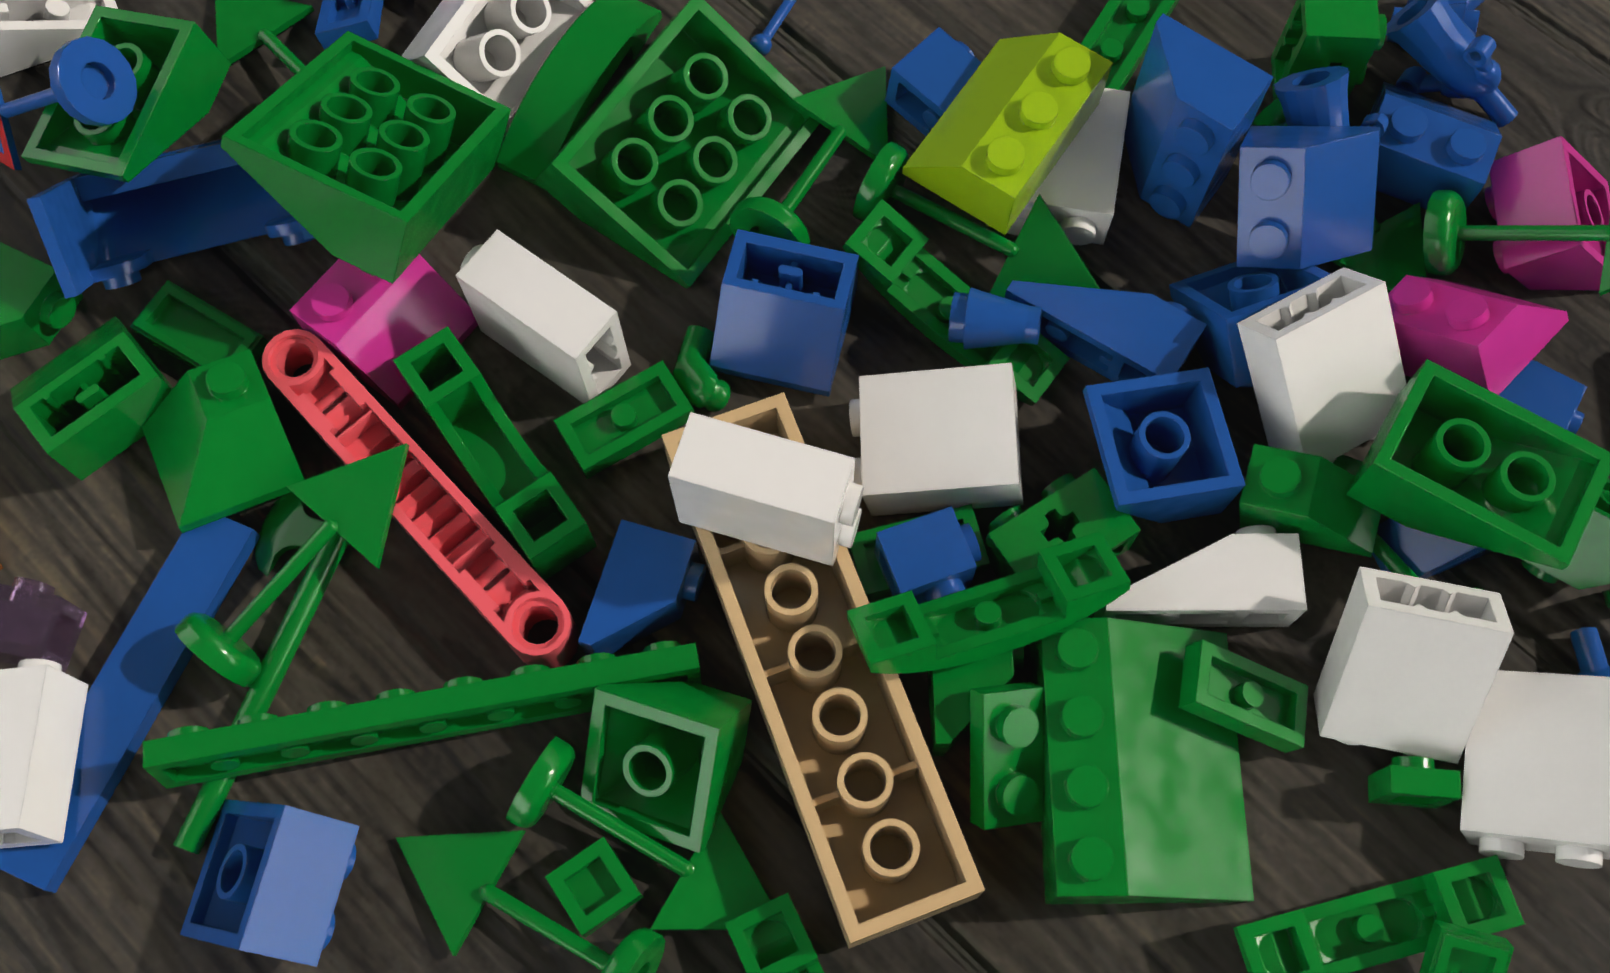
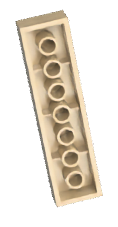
(838, 729)

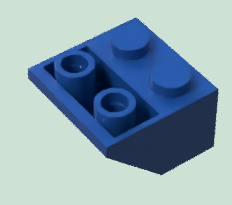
(783, 312)

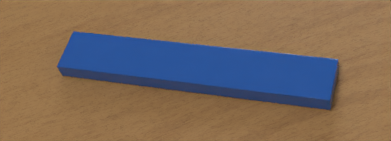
(136, 686)

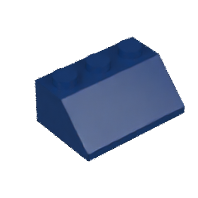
(1188, 118)

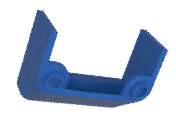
(172, 208)

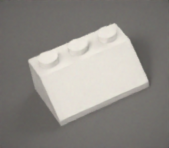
(493, 43)

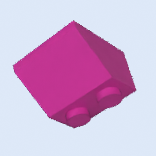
(1549, 188)
(375, 321)
(1469, 330)

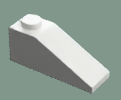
(38, 28)
(1232, 583)

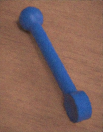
(762, 41)

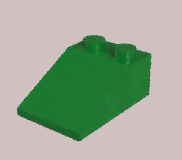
(176, 86)
(1481, 470)

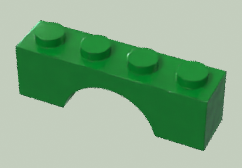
(495, 454)

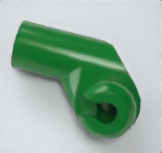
(694, 373)

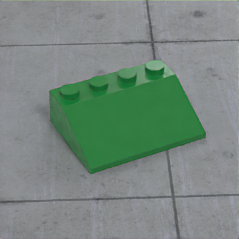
(680, 144)
(370, 151)
(1134, 787)

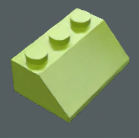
(1010, 125)

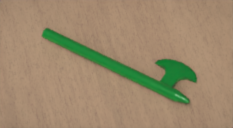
(283, 529)

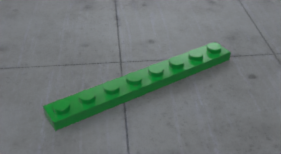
(406, 716)

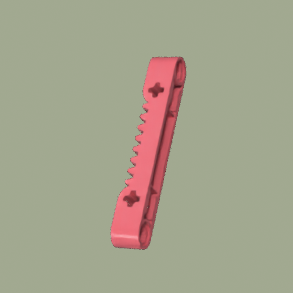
(427, 502)

